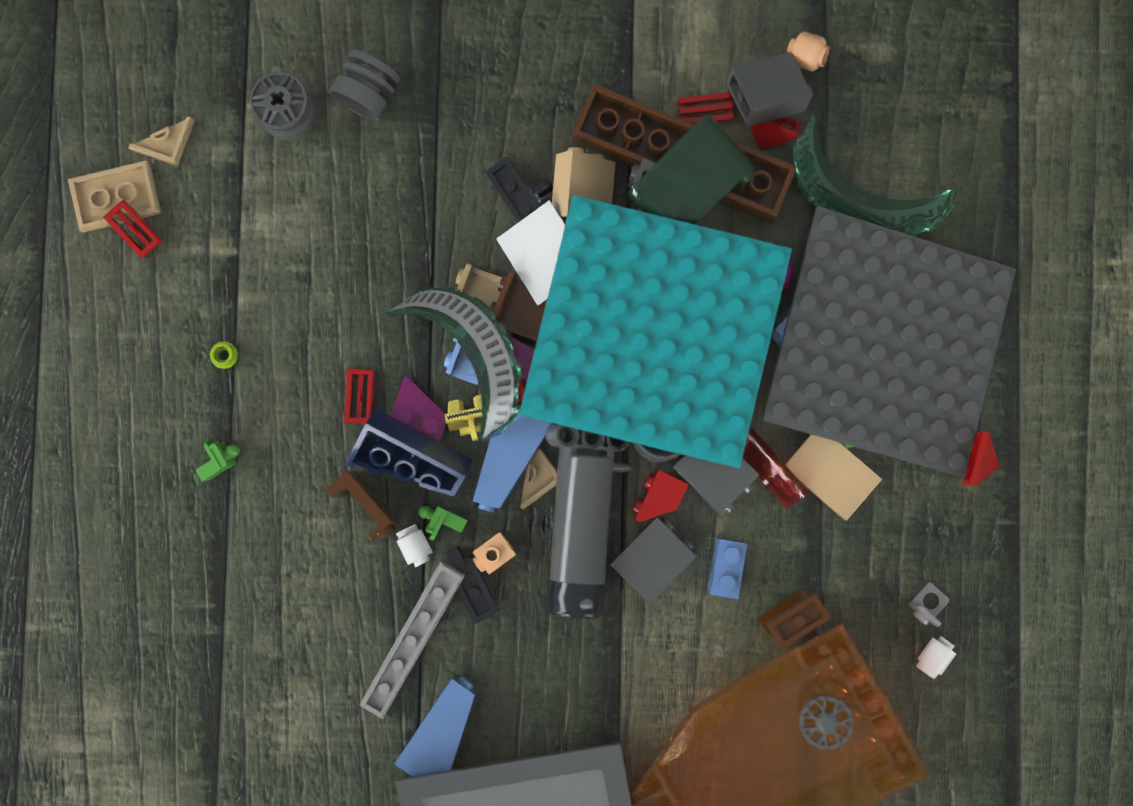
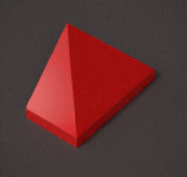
(775, 132)
(981, 461)

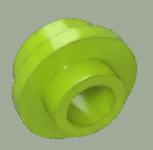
(215, 355)

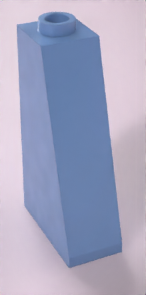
(507, 461)
(440, 734)

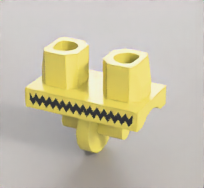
(465, 420)

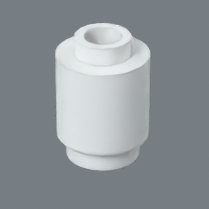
(414, 545)
(936, 657)

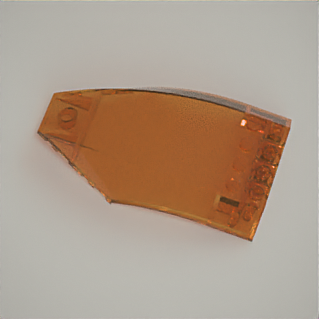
(749, 745)

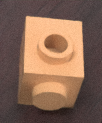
(493, 553)

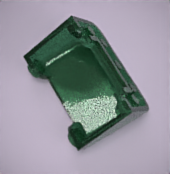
(693, 174)

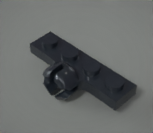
(515, 193)

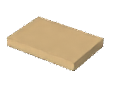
(101, 191)
(833, 474)

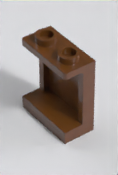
(518, 308)
(352, 482)
(793, 618)

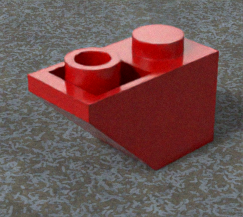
(662, 496)

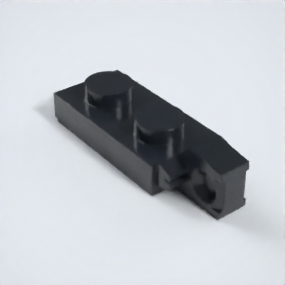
(473, 587)

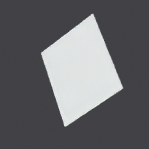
(534, 249)

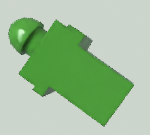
(221, 459)
(438, 517)

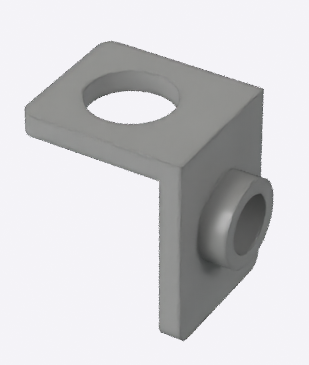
(924, 614)

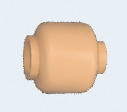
(809, 50)

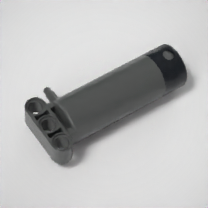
(581, 521)

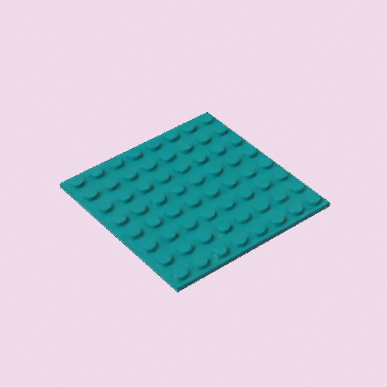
(655, 331)

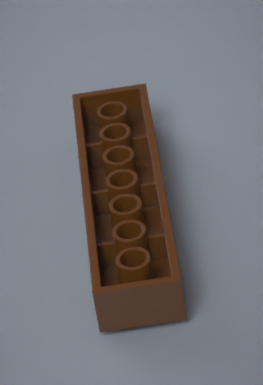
(635, 131)

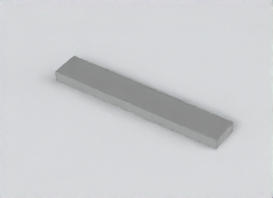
(412, 639)

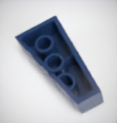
(408, 455)

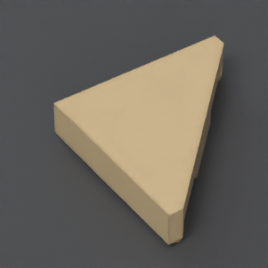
(166, 143)
(539, 479)

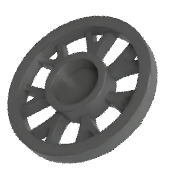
(826, 722)

